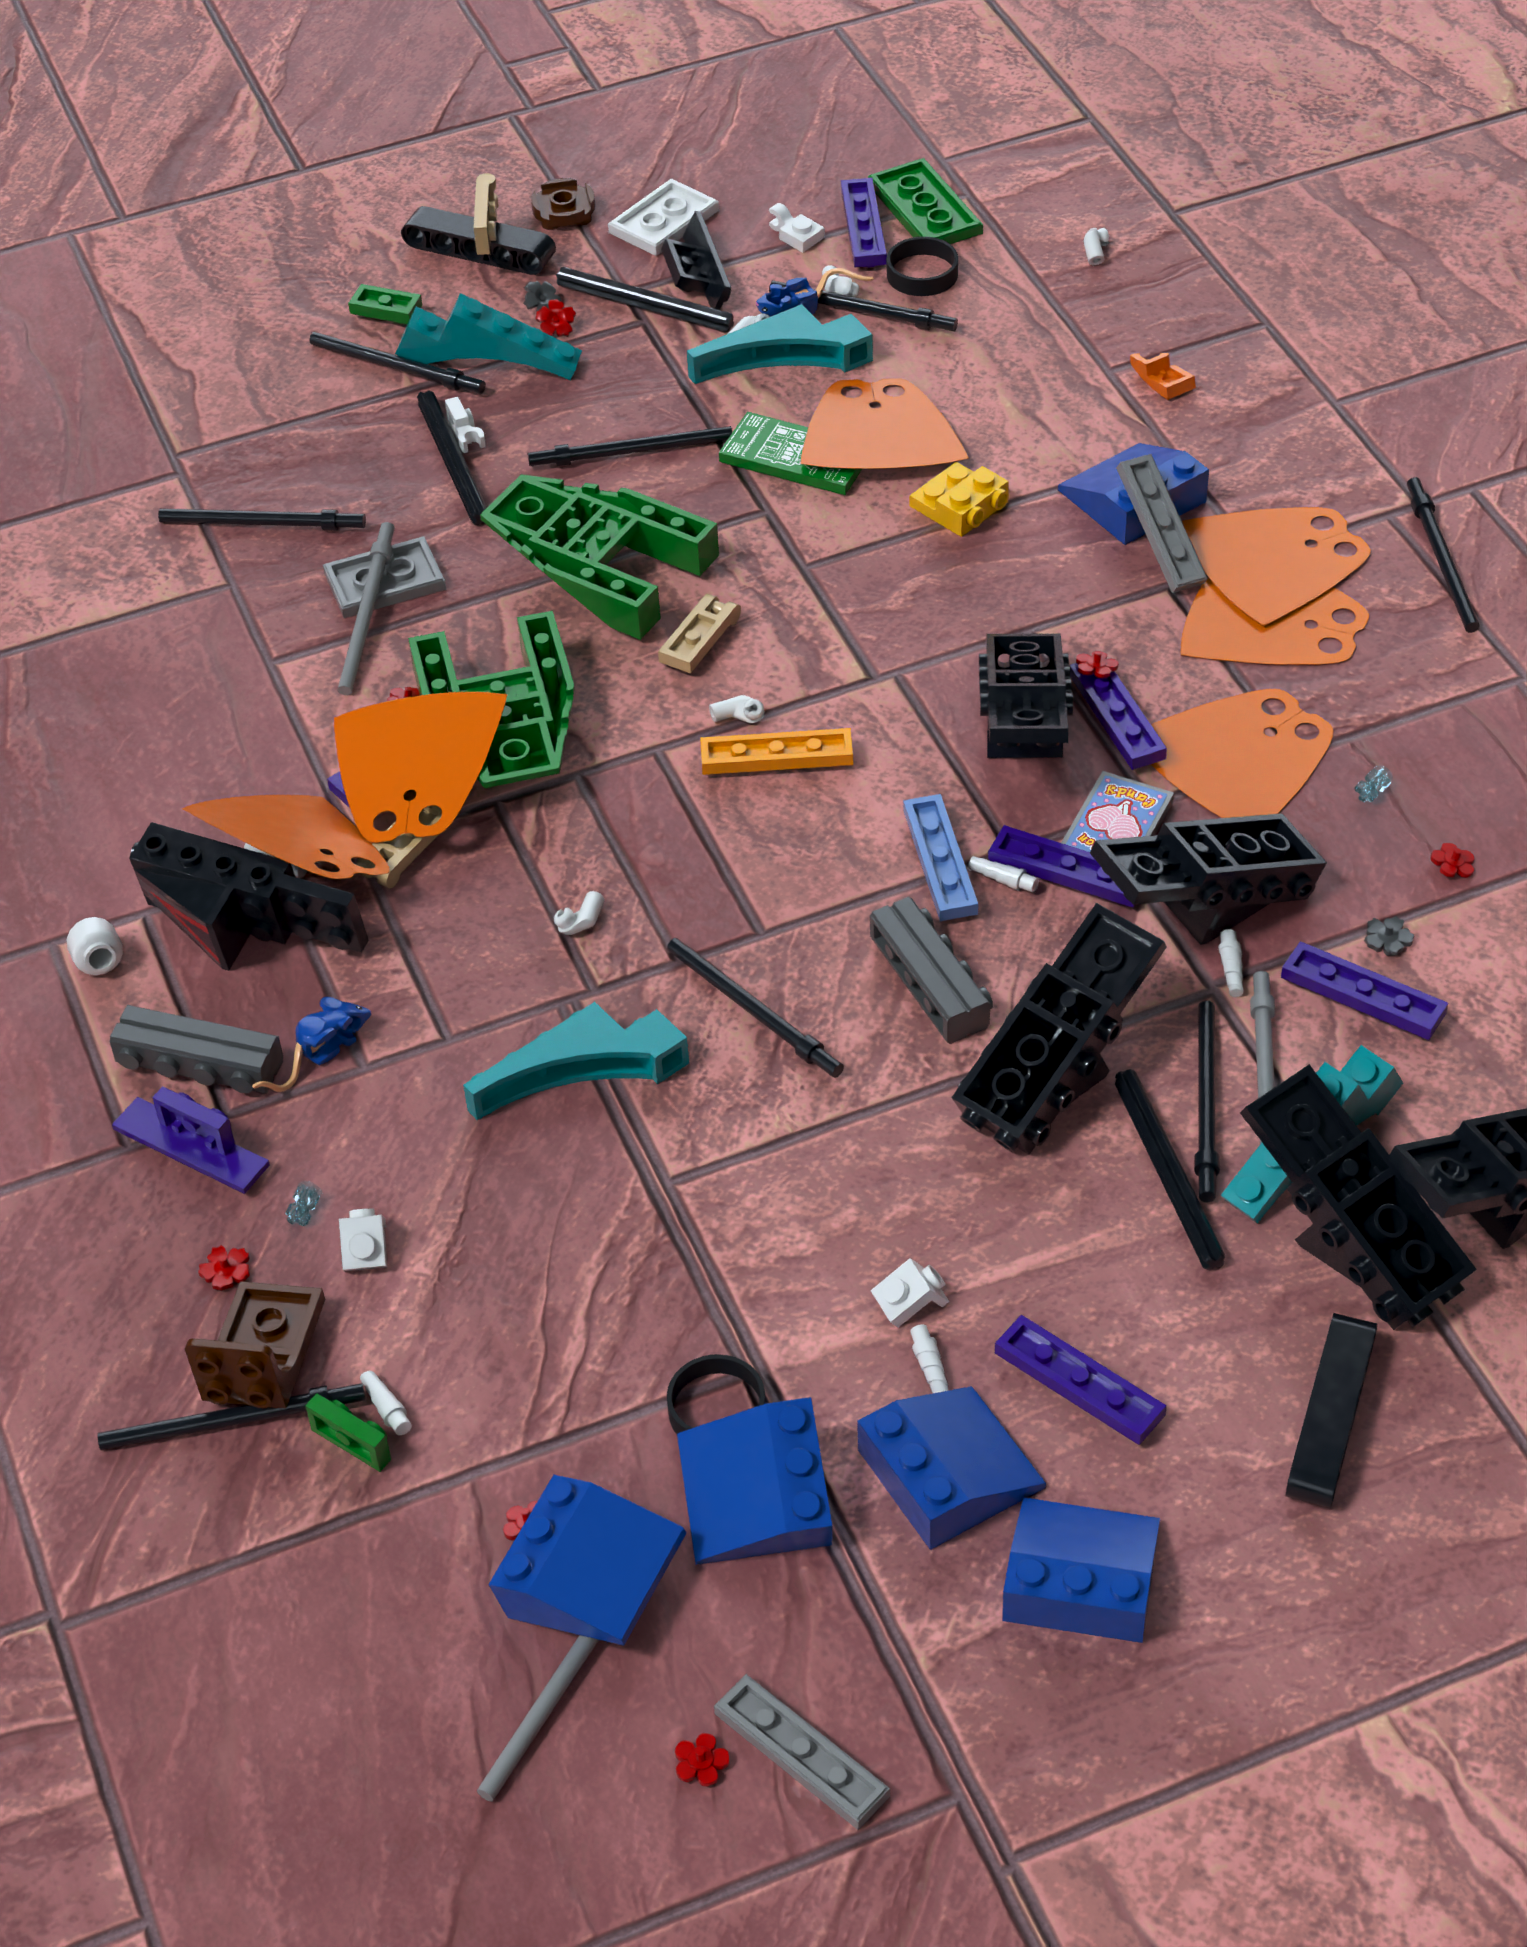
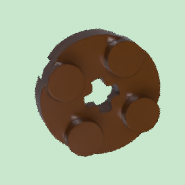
(577, 205)

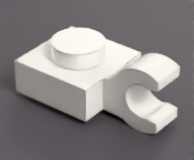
(797, 232)
(463, 425)

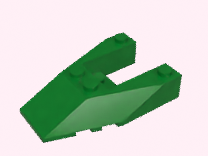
(579, 531)
(537, 702)

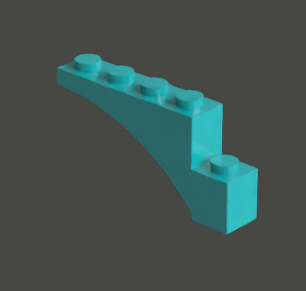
(484, 333)
(784, 340)
(579, 1050)
(1360, 1088)

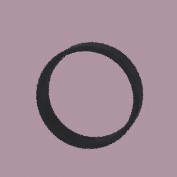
(922, 246)
(710, 1365)

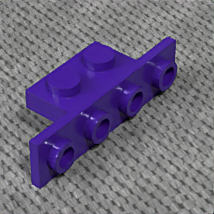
(191, 1136)

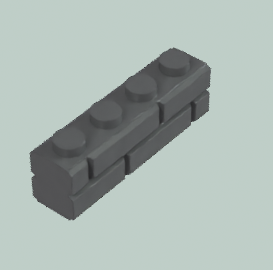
(931, 970)
(195, 1049)

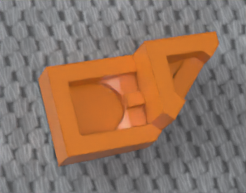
(1161, 376)

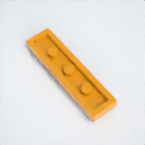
(776, 751)

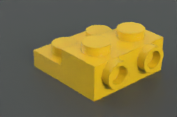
(961, 497)

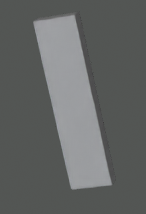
(1161, 523)
(802, 1751)

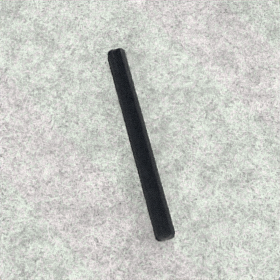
(645, 299)
(452, 456)
(1170, 1170)

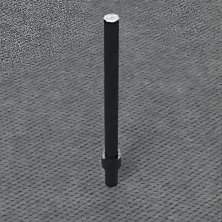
(922, 317)
(450, 377)
(564, 454)
(1424, 509)
(327, 519)
(805, 1047)
(1206, 1159)
(223, 1418)

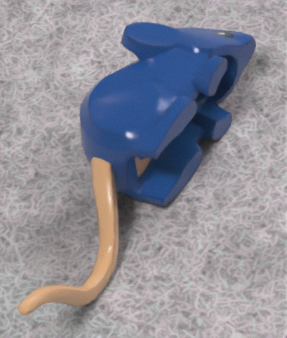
(798, 292)
(321, 1034)

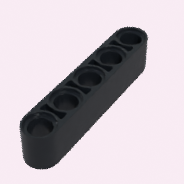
(454, 236)
(1331, 1410)

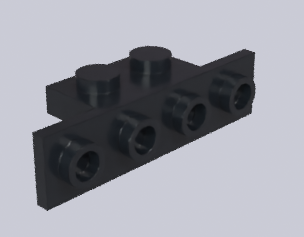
(697, 264)

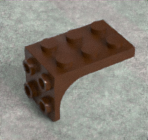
(258, 1346)

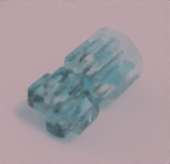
(1376, 780)
(306, 1199)

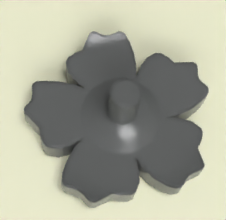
(539, 295)
(1388, 936)

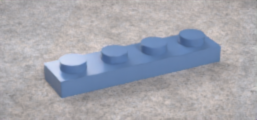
(940, 857)

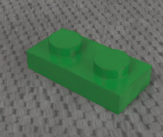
(384, 303)
(359, 1438)

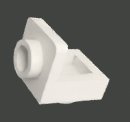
(363, 1240)
(909, 1291)

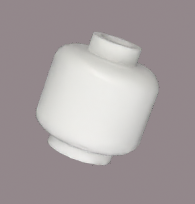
(94, 946)

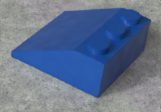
(1105, 499)
(946, 1462)
(755, 1483)
(585, 1562)
(1080, 1570)

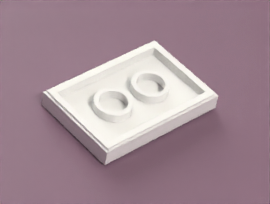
(661, 216)

